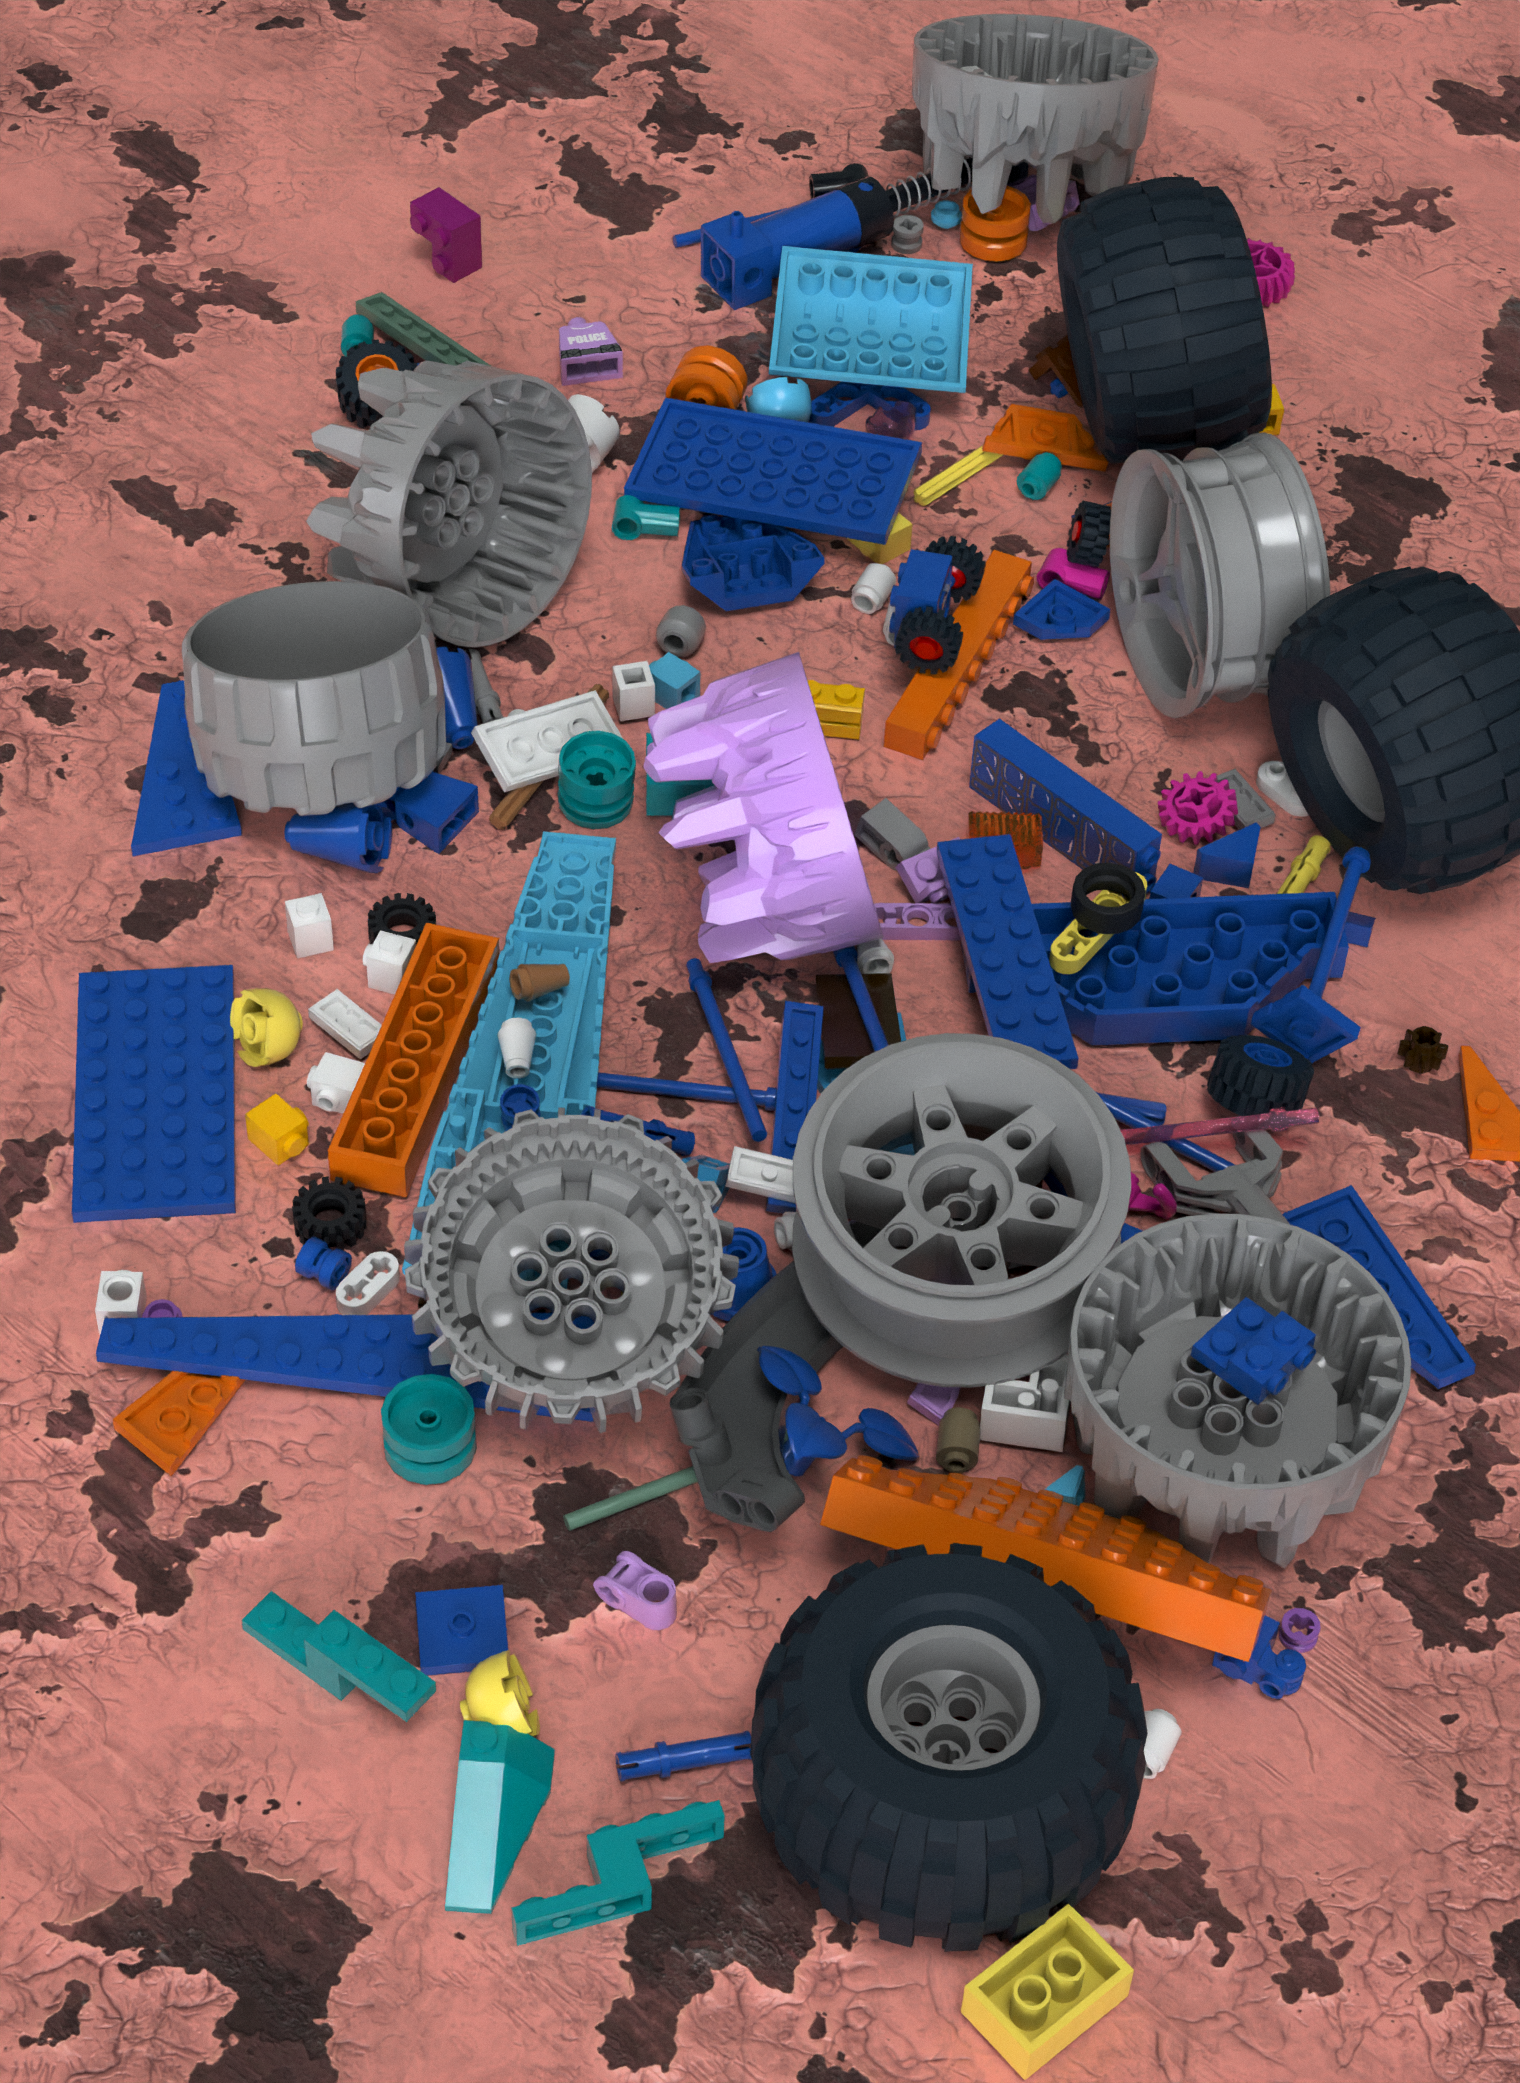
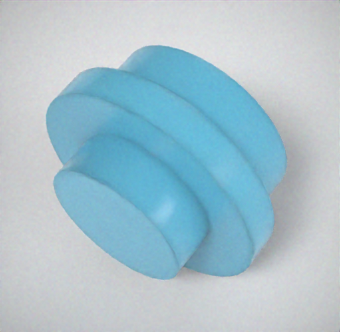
(946, 214)

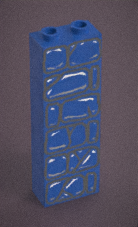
(1075, 814)

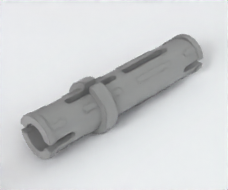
(486, 698)

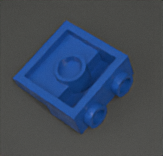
(1255, 1349)

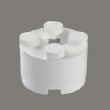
(599, 429)

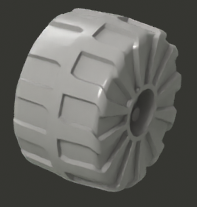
(314, 696)

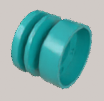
(596, 779)

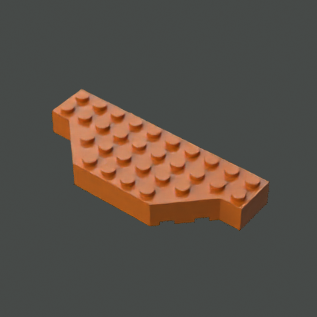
(1109, 1560)

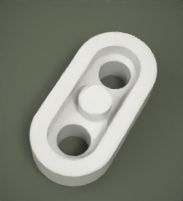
(1276, 784)

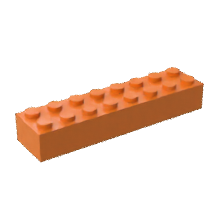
(414, 1061)

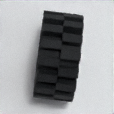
(400, 912)
(326, 1197)

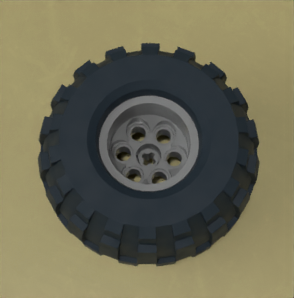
(1164, 319)
(1405, 726)
(921, 1818)

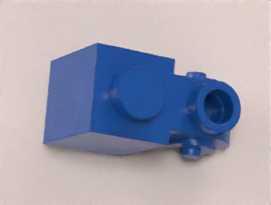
(1274, 1673)

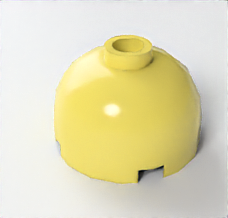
(265, 1025)
(499, 1694)

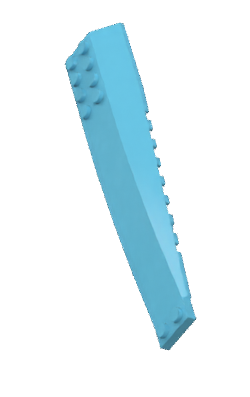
(556, 921)

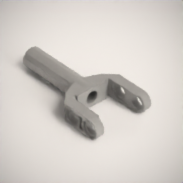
(1229, 1191)

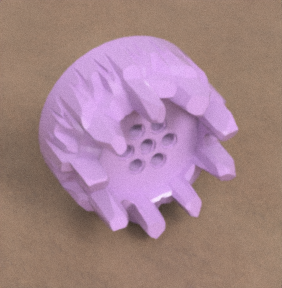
(796, 864)

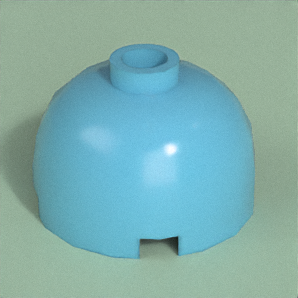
(781, 399)

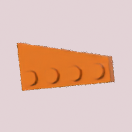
(175, 1415)

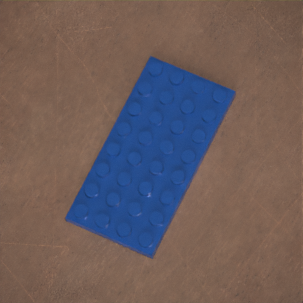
(774, 470)
(154, 1094)

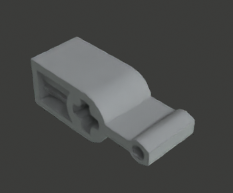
(890, 834)

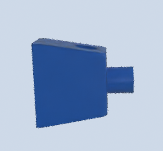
(436, 809)

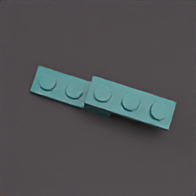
(339, 1656)
(618, 1872)

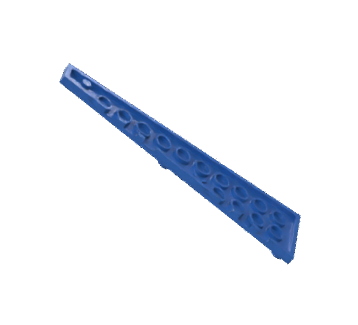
(306, 1351)

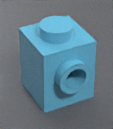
(674, 680)

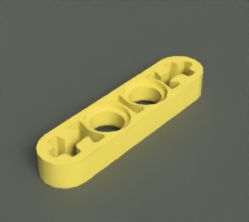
(1085, 947)

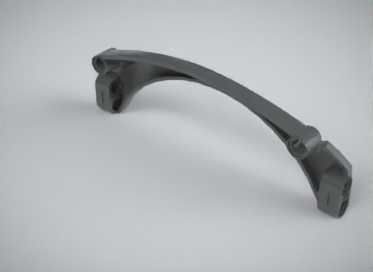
(739, 1416)

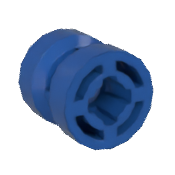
(516, 1100)
(323, 1263)

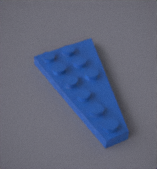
(175, 797)
(1351, 1227)

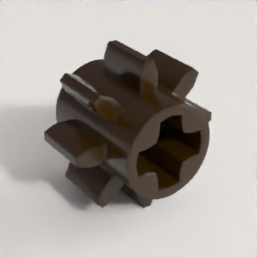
(1422, 1049)

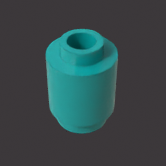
(354, 331)
(1039, 476)

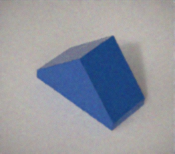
(1229, 858)

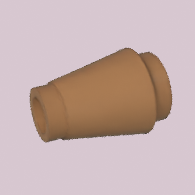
(536, 980)

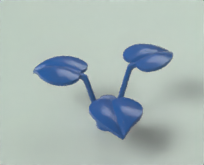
(812, 1435)

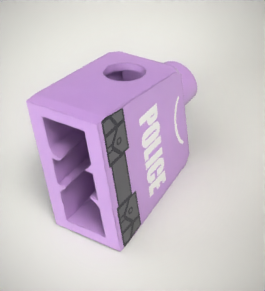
(588, 353)

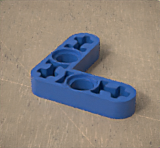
(830, 410)

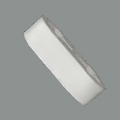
(362, 1281)

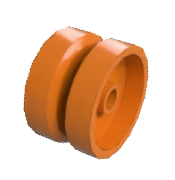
(998, 233)
(709, 378)

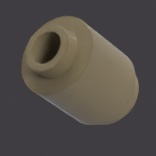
(958, 1440)

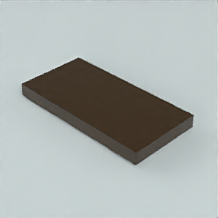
(843, 1029)

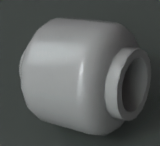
(681, 631)

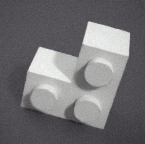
(1028, 1412)

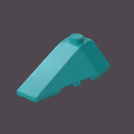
(497, 1798)

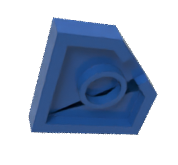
(1061, 613)

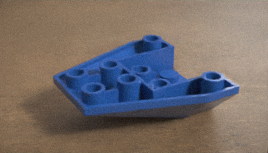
(747, 562)

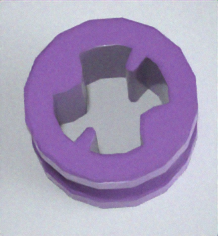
(1301, 1619)

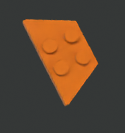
(1034, 431)

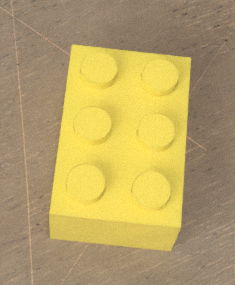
(1046, 1991)

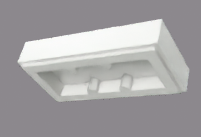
(346, 1022)

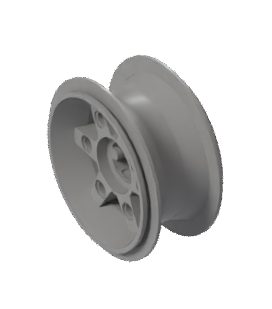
(984, 1130)

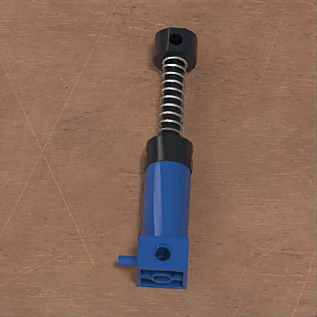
(745, 256)

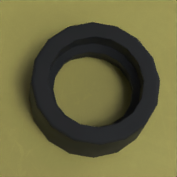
(1102, 918)

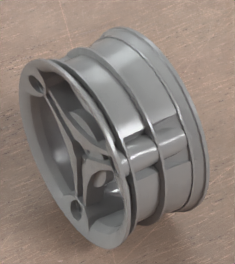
(1212, 567)

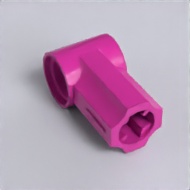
(1082, 578)

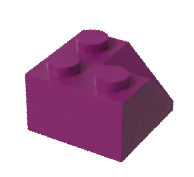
(451, 230)

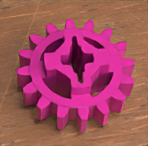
(1198, 807)

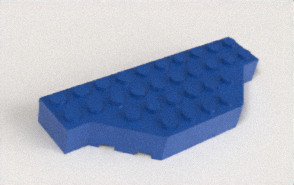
(1190, 966)

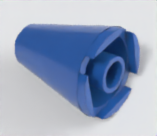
(459, 697)
(344, 836)

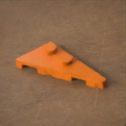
(1489, 1112)

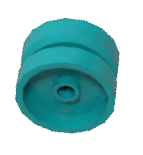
(428, 1429)

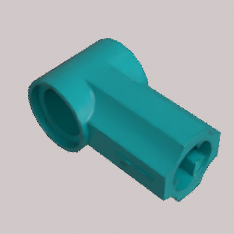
(635, 518)

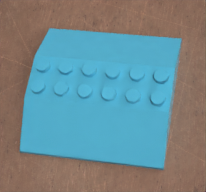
(872, 319)

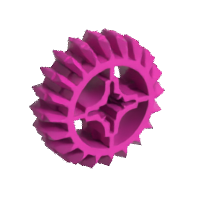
(1273, 271)

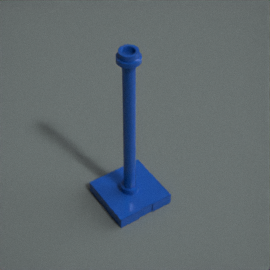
(1302, 1016)

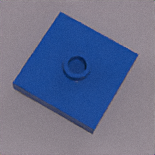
(460, 1628)

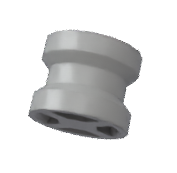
(907, 234)

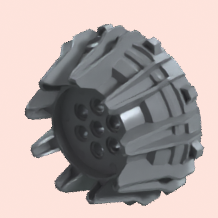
(594, 1190)

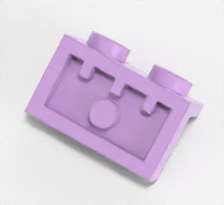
(924, 877)

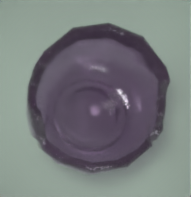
(896, 423)

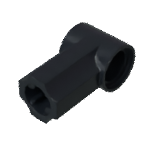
(826, 182)

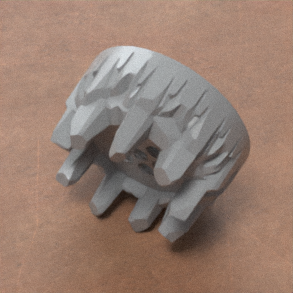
(1057, 99)
(460, 495)
(1275, 1460)

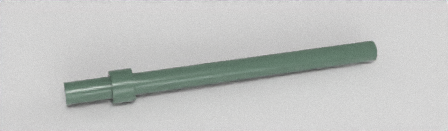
(632, 1497)

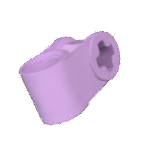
(633, 1587)

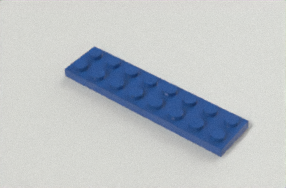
(1005, 945)

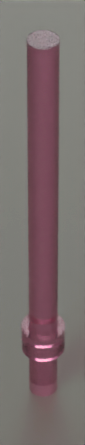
(1276, 1120)

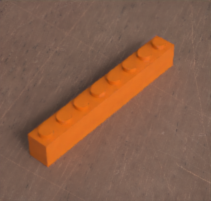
(932, 698)

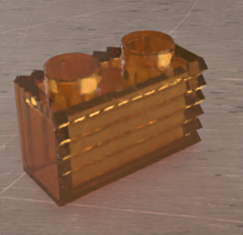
(1023, 828)

